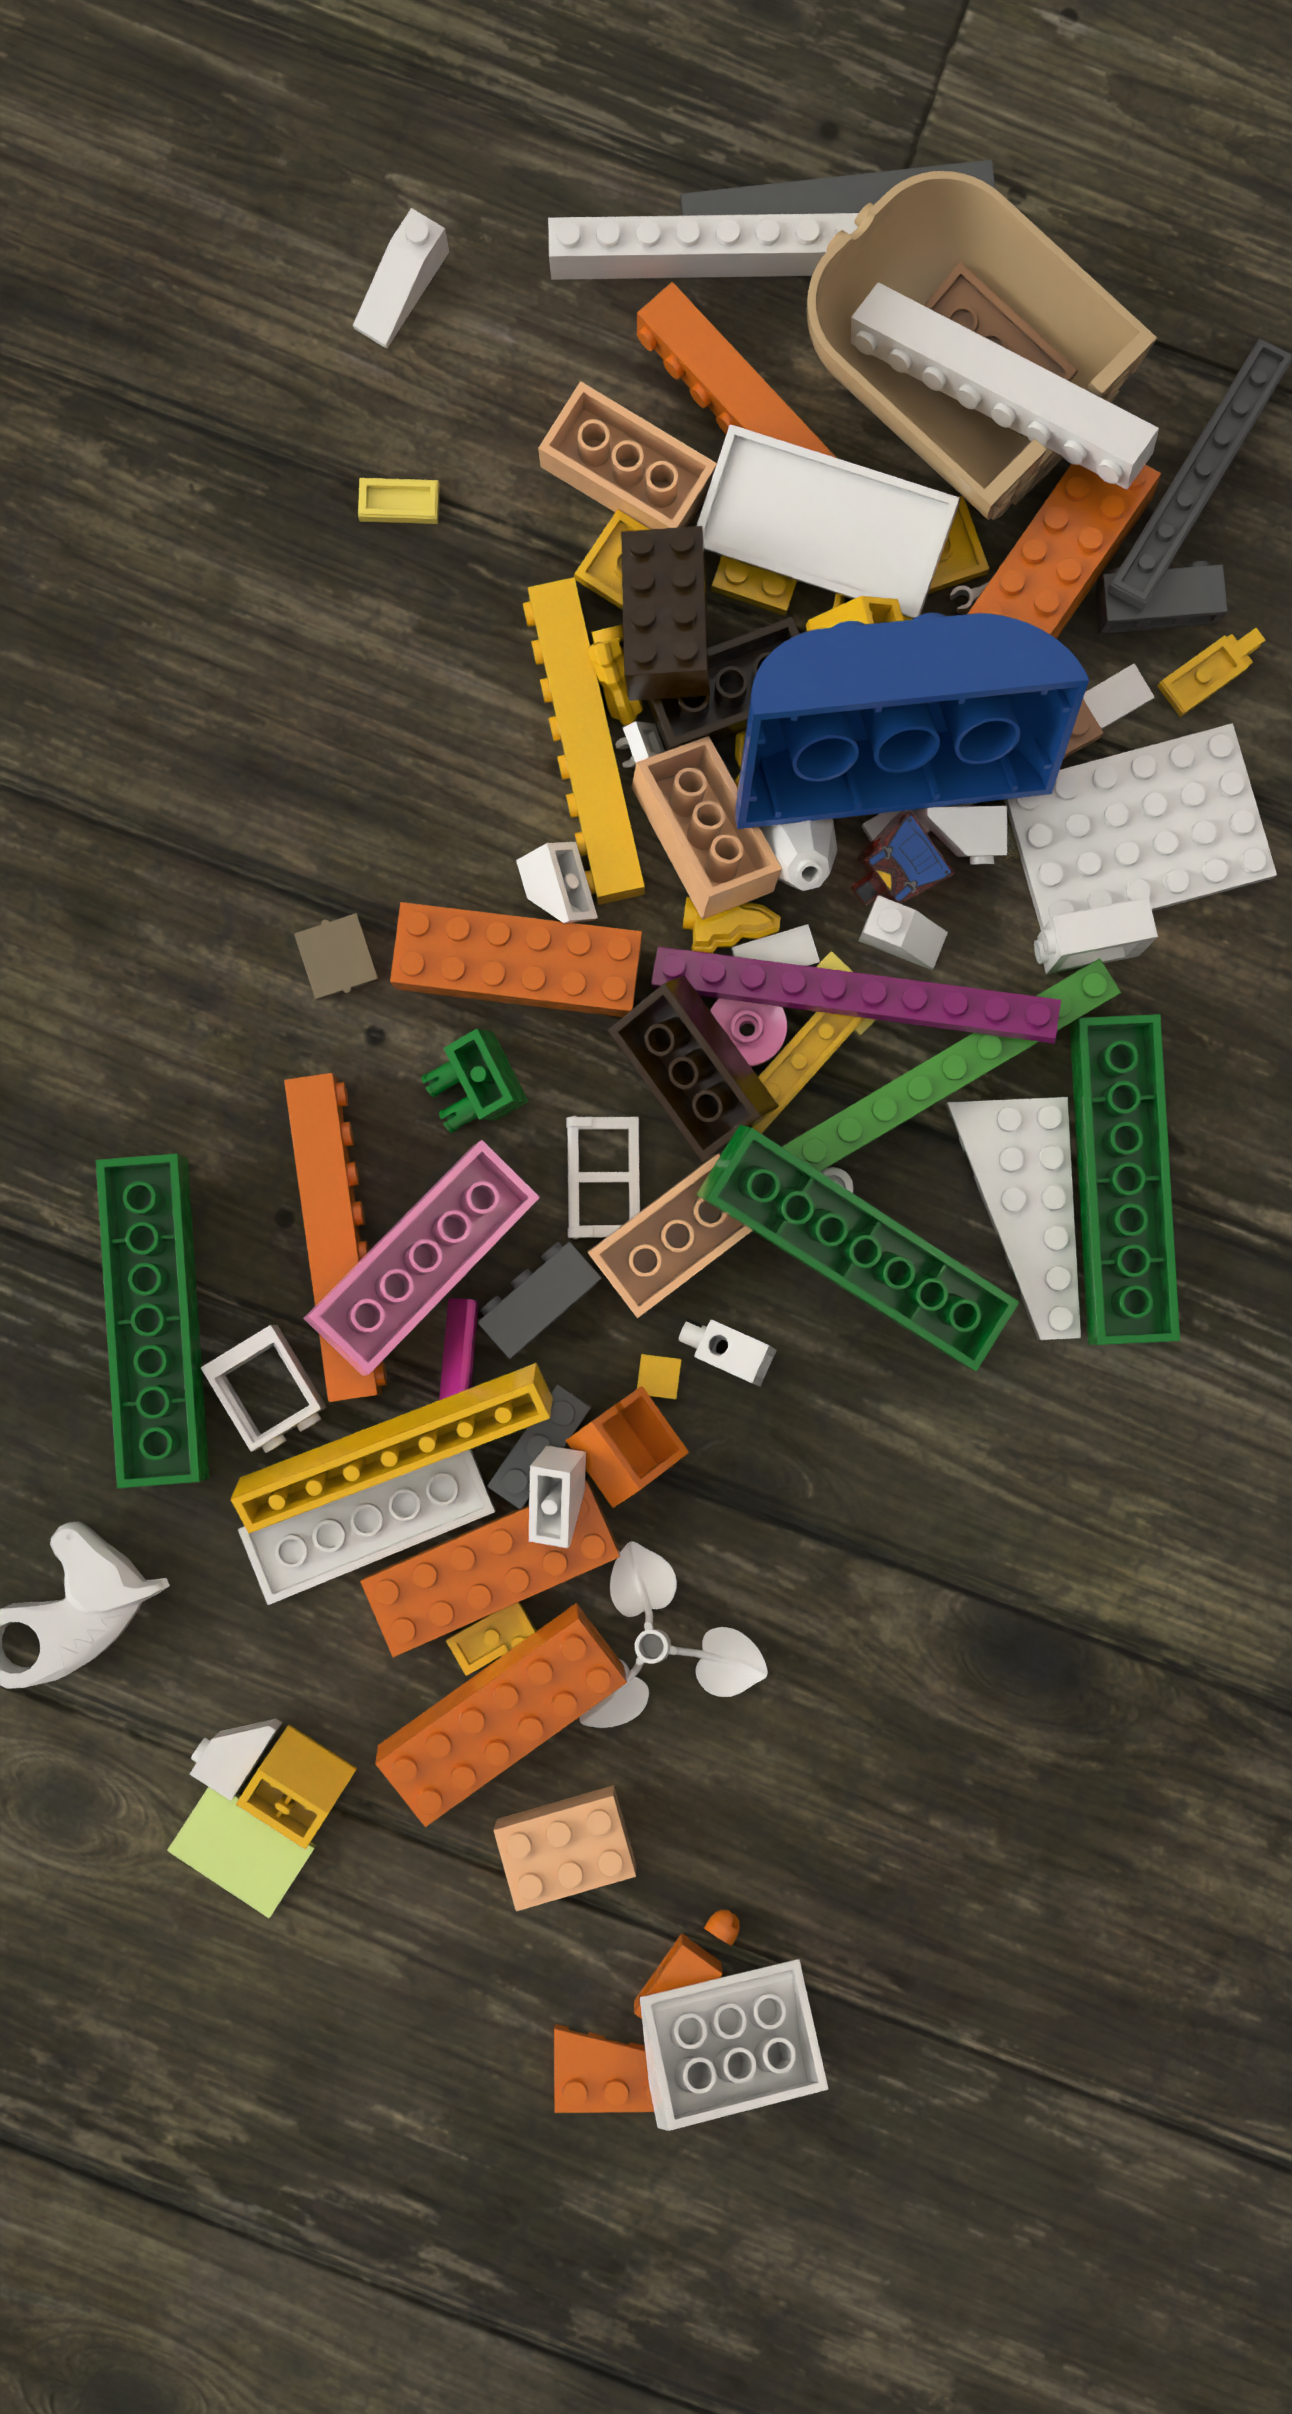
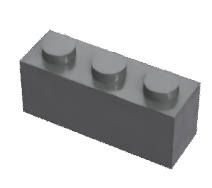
(1181, 599)
(538, 1298)
(513, 1476)

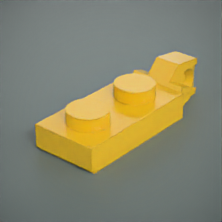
(1209, 671)

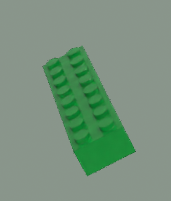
(1124, 1180)
(857, 1247)
(152, 1320)

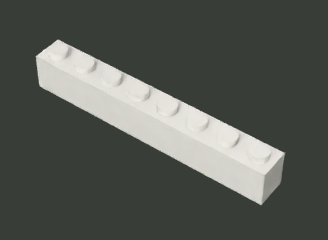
(691, 245)
(1003, 386)

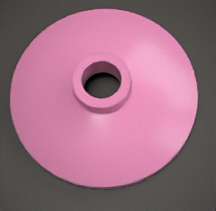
(769, 1026)

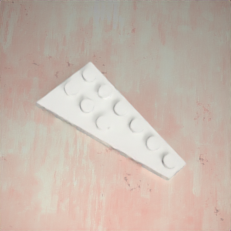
(1026, 1184)

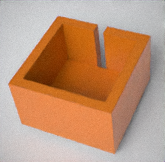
(628, 1446)

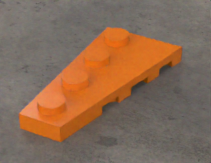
(599, 2074)

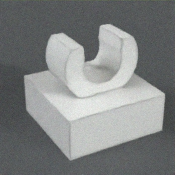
(642, 740)

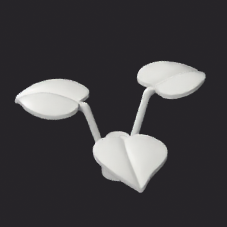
(728, 1658)

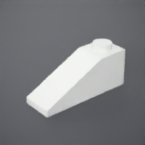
(402, 277)

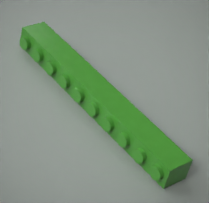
(942, 1076)

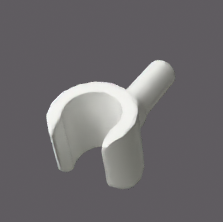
(972, 595)

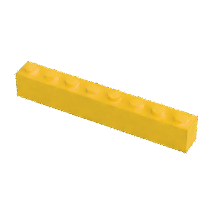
(585, 740)
(393, 1448)

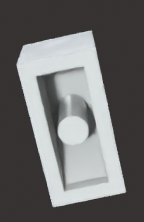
(969, 831)
(557, 882)
(903, 933)
(556, 1495)
(232, 1756)

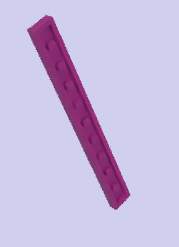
(861, 995)

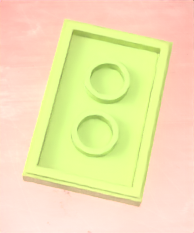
(239, 1852)

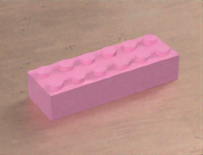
(421, 1258)

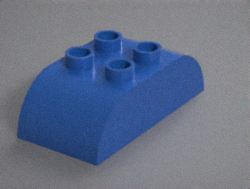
(906, 718)

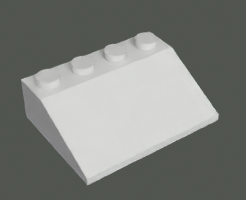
(730, 2045)

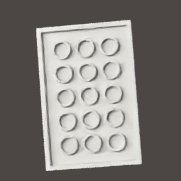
(1144, 825)

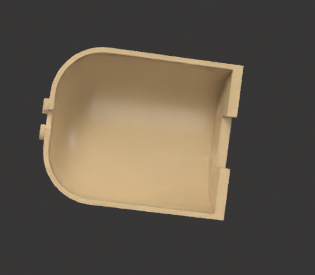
(912, 246)

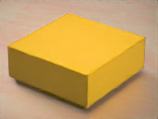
(659, 1376)

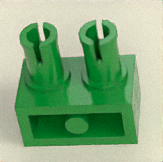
(485, 1076)

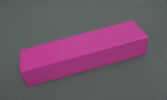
(459, 1346)

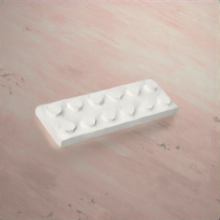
(366, 1526)

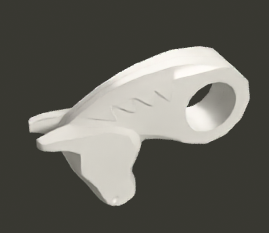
(98, 1605)

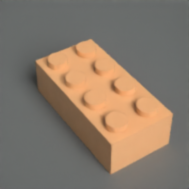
(625, 461)
(693, 815)
(666, 1243)

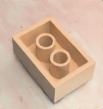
(565, 1848)

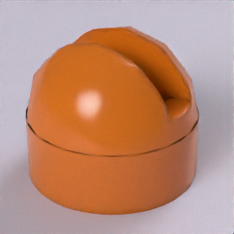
(724, 1926)

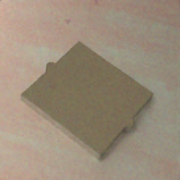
(336, 956)

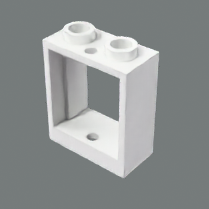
(1095, 933)
(239, 1355)

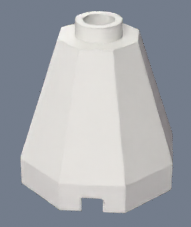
(803, 851)

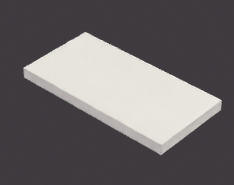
(825, 520)

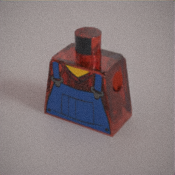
(900, 862)

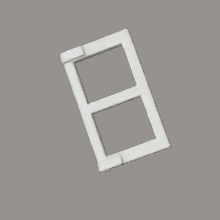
(575, 1177)

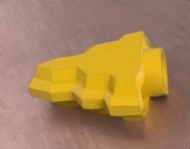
(608, 661)
(729, 926)

